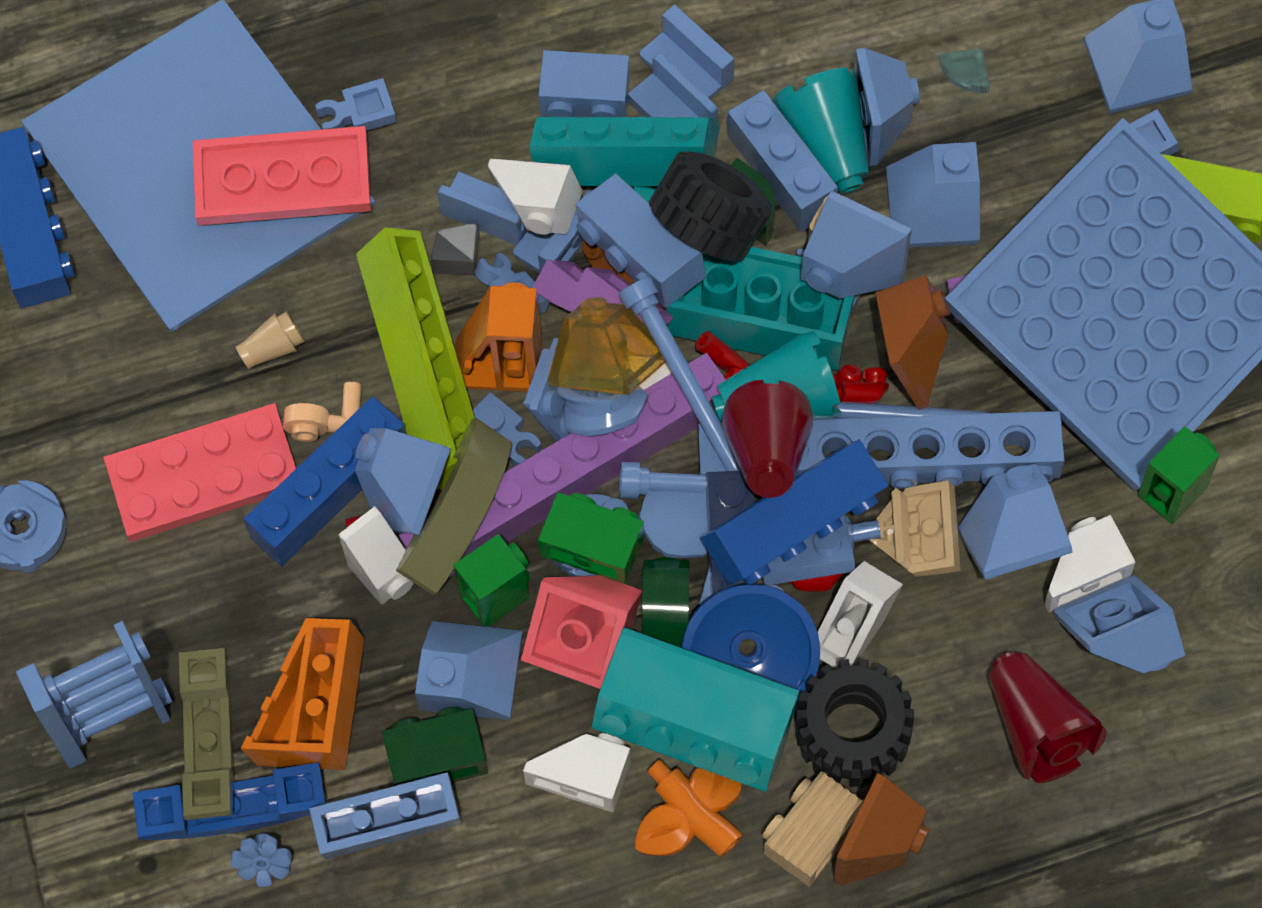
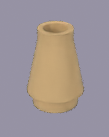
(271, 340)

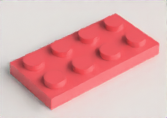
(281, 175)
(200, 472)

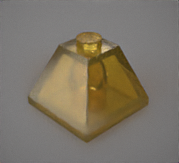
(603, 349)

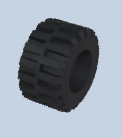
(710, 206)
(861, 687)

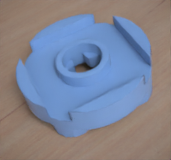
(46, 525)

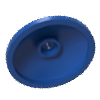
(777, 623)

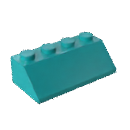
(629, 146)
(761, 306)
(695, 709)

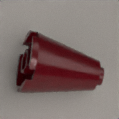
(768, 433)
(1042, 719)

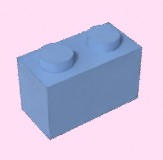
(584, 84)

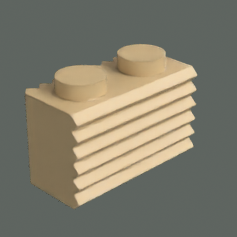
(813, 828)

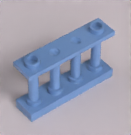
(94, 695)

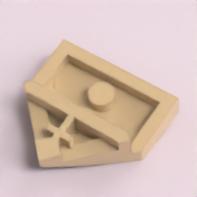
(921, 529)

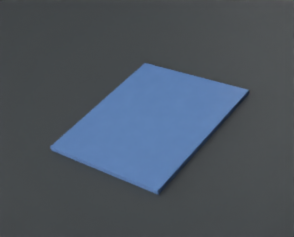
(129, 161)

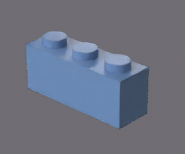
(781, 157)
(637, 241)
(385, 816)

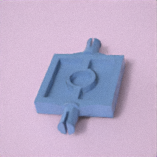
(825, 555)

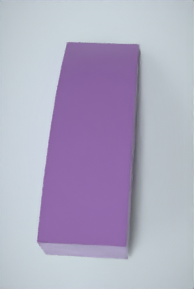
(569, 285)

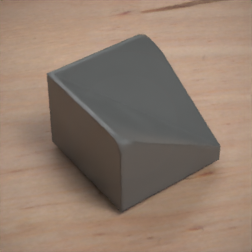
(456, 250)

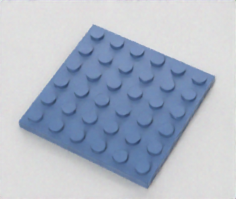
(1121, 302)

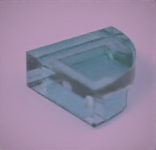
(966, 70)

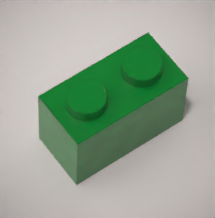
(1179, 474)
(591, 536)
(492, 580)

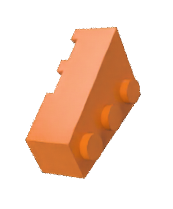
(501, 340)
(313, 701)

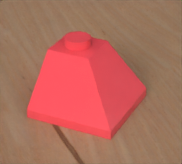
(579, 625)

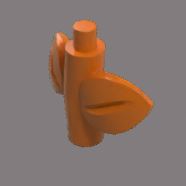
(689, 812)

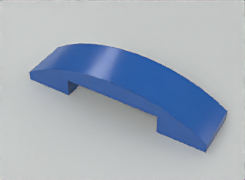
(255, 805)

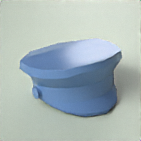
(600, 412)
(675, 522)

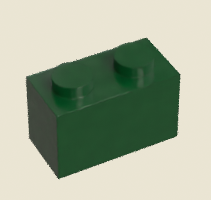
(435, 747)

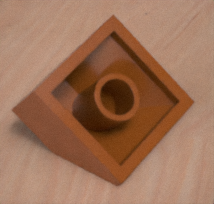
(914, 334)
(881, 834)

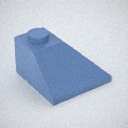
(1140, 56)
(885, 100)
(937, 195)
(854, 250)
(399, 476)
(1014, 523)
(1125, 625)
(469, 669)

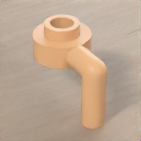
(309, 421)

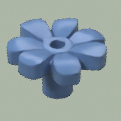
(261, 860)

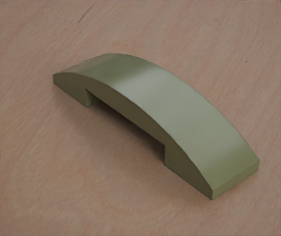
(459, 508)
(207, 734)

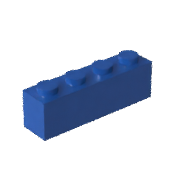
(26, 228)
(316, 487)
(782, 523)

